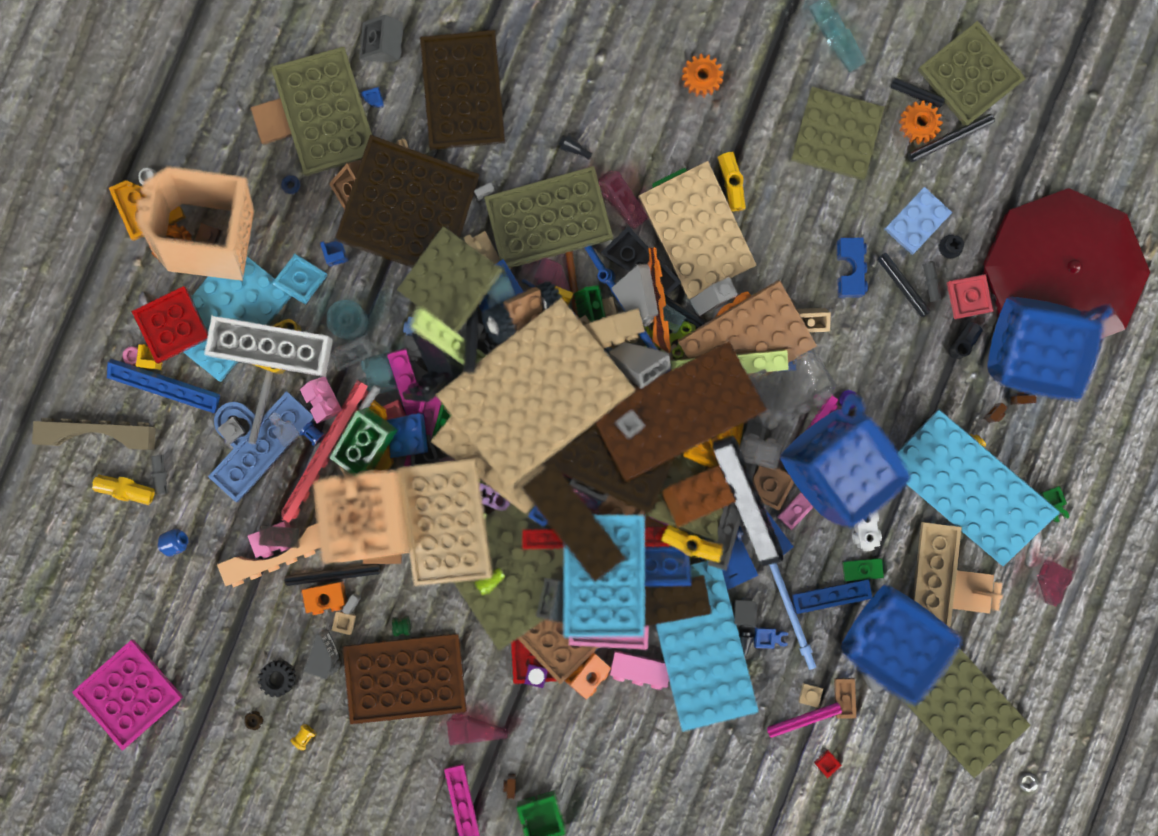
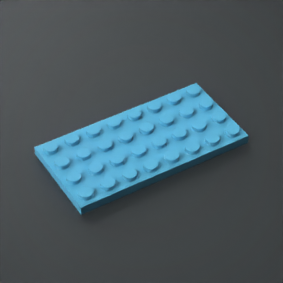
(974, 488)
(707, 660)

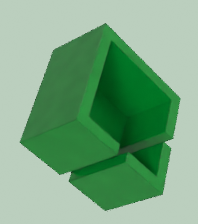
(542, 815)

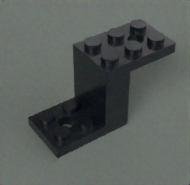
(442, 371)

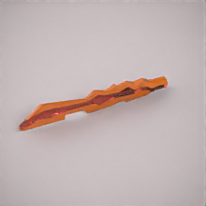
(660, 327)

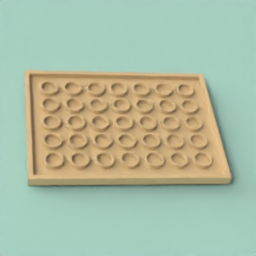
(535, 393)

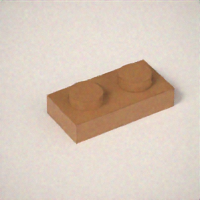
(845, 696)

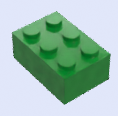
(363, 442)

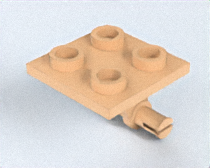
(975, 593)

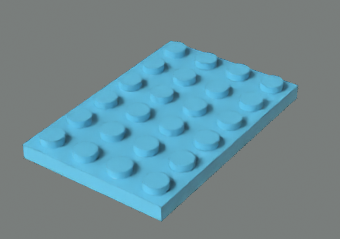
(247, 301)
(617, 600)

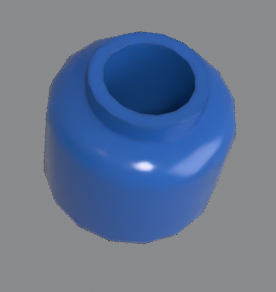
(172, 542)

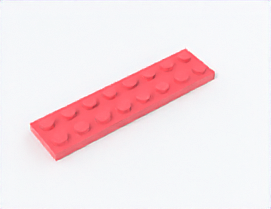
(320, 458)

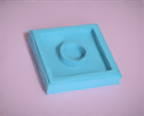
(300, 279)

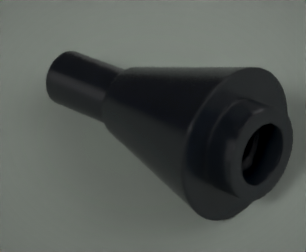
(570, 145)
(746, 640)

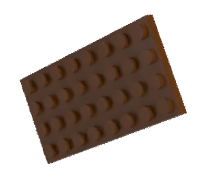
(681, 411)

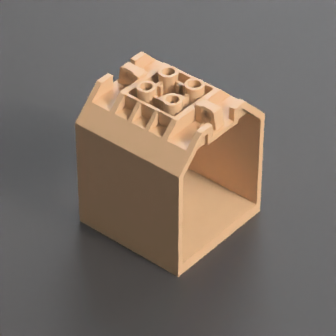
(202, 189)
(360, 517)

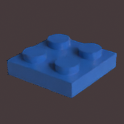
(410, 436)

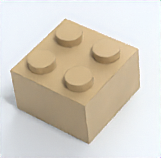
(616, 328)

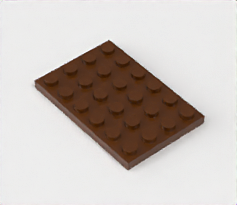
(404, 678)

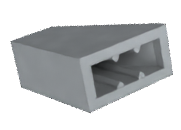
(637, 292)
(714, 297)
(640, 363)

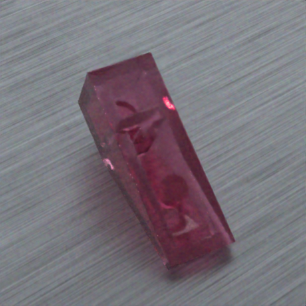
(621, 198)
(470, 730)

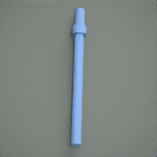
(805, 649)

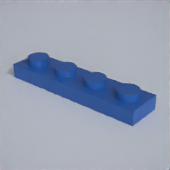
(832, 596)

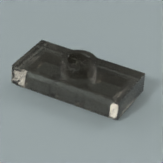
(279, 536)

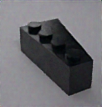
(629, 251)

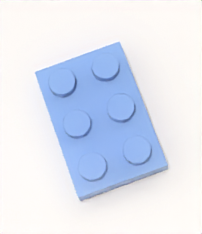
(918, 220)

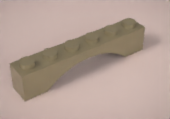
(56, 433)

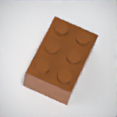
(698, 496)

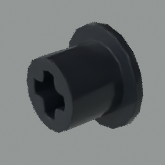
(951, 246)

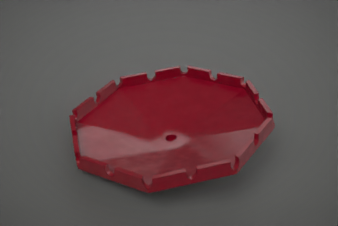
(1069, 255)

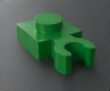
(1057, 499)

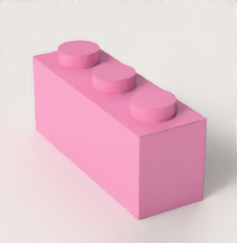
(639, 669)

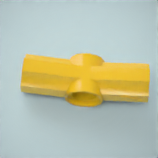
(730, 170)
(123, 489)
(704, 549)

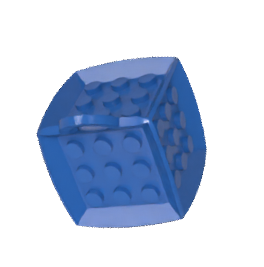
(1046, 347)
(845, 465)
(900, 644)

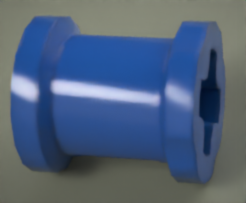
(312, 433)

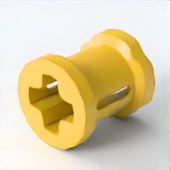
(303, 737)

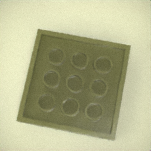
(971, 73)
(837, 133)
(450, 280)
(703, 527)

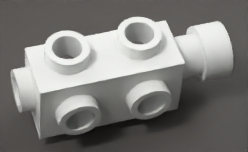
(864, 529)

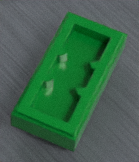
(863, 569)

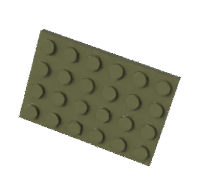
(323, 110)
(549, 217)
(969, 715)

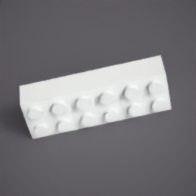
(268, 346)

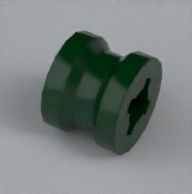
(401, 626)

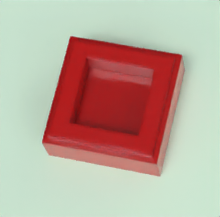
(827, 763)

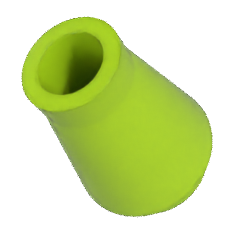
(488, 584)

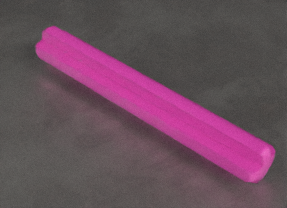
(804, 719)

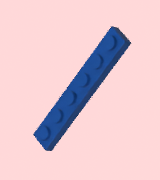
(162, 386)

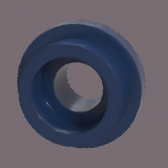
(285, 182)

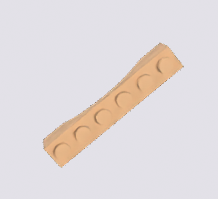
(240, 568)

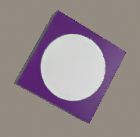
(536, 676)

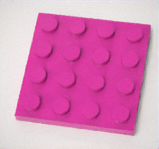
(127, 694)

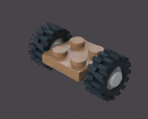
(519, 311)

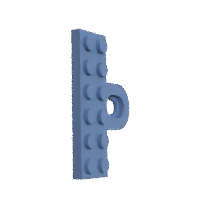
(248, 461)

